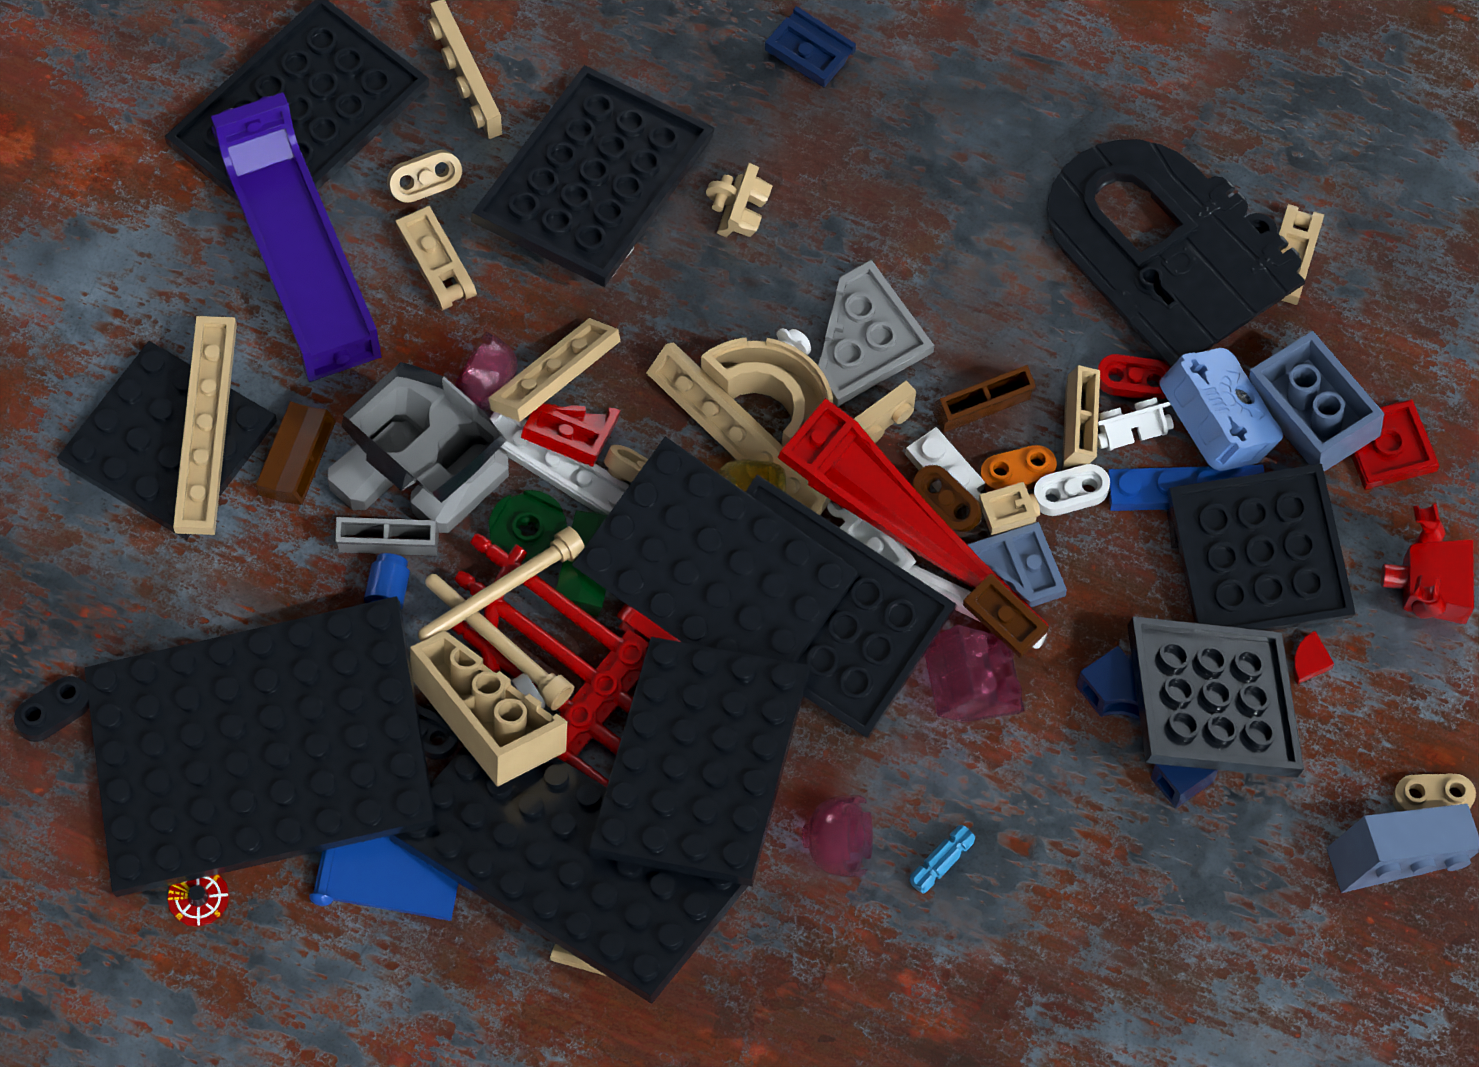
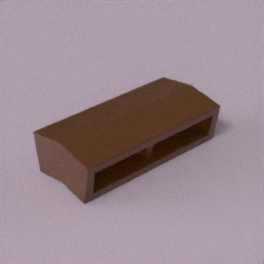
(982, 393)
(295, 454)

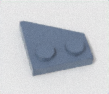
(1023, 563)

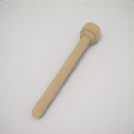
(565, 546)
(552, 688)

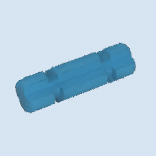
(942, 859)

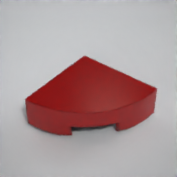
(1311, 659)

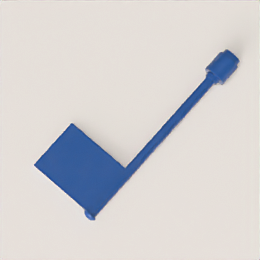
(378, 870)

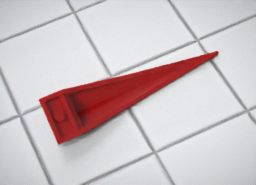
(856, 474)

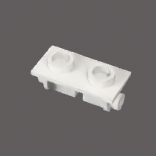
(1147, 418)

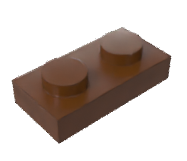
(1005, 615)

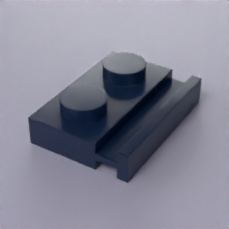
(810, 46)

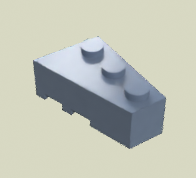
(1403, 845)

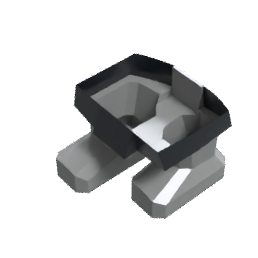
(422, 433)

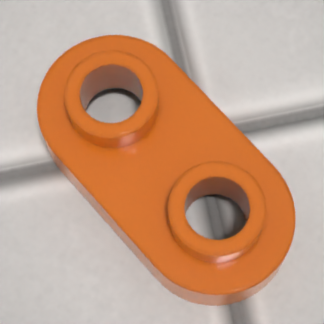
(1018, 467)

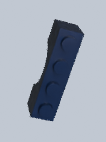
(1111, 690)

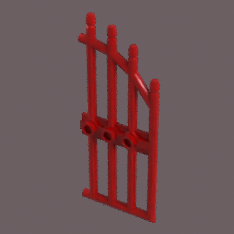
(604, 686)

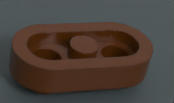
(949, 498)

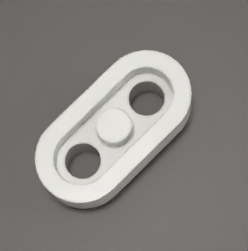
(1068, 488)

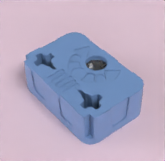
(1220, 409)

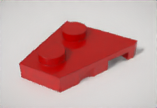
(570, 431)

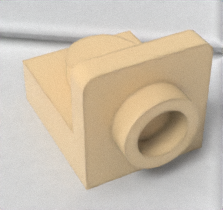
(1009, 508)

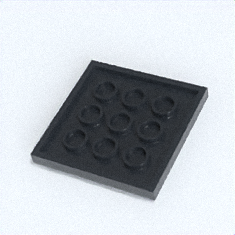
(137, 433)
(1262, 550)
(1214, 697)

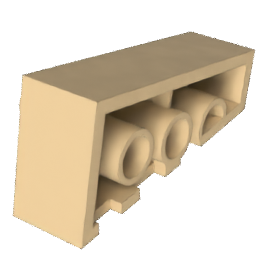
(488, 714)

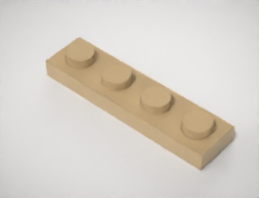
(469, 79)
(554, 369)

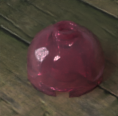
(487, 370)
(840, 836)

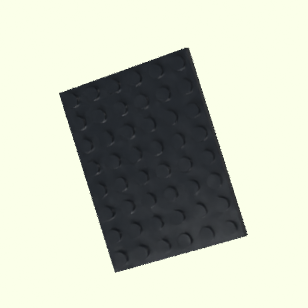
(258, 747)

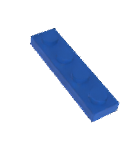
(1149, 486)

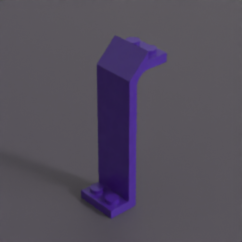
(295, 237)

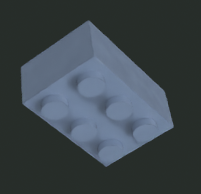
(1317, 402)

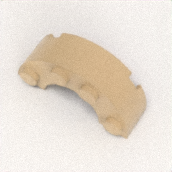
(769, 370)

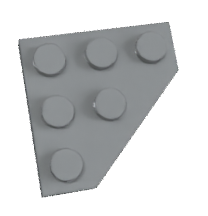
(868, 335)

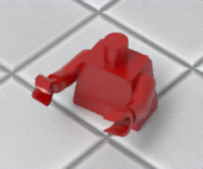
(1434, 572)

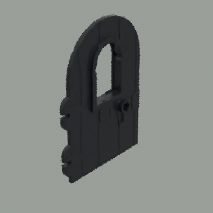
(1209, 267)

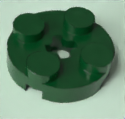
(523, 509)

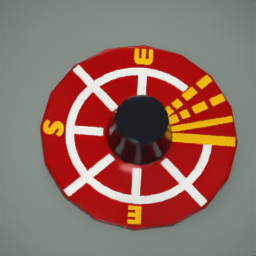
(198, 900)

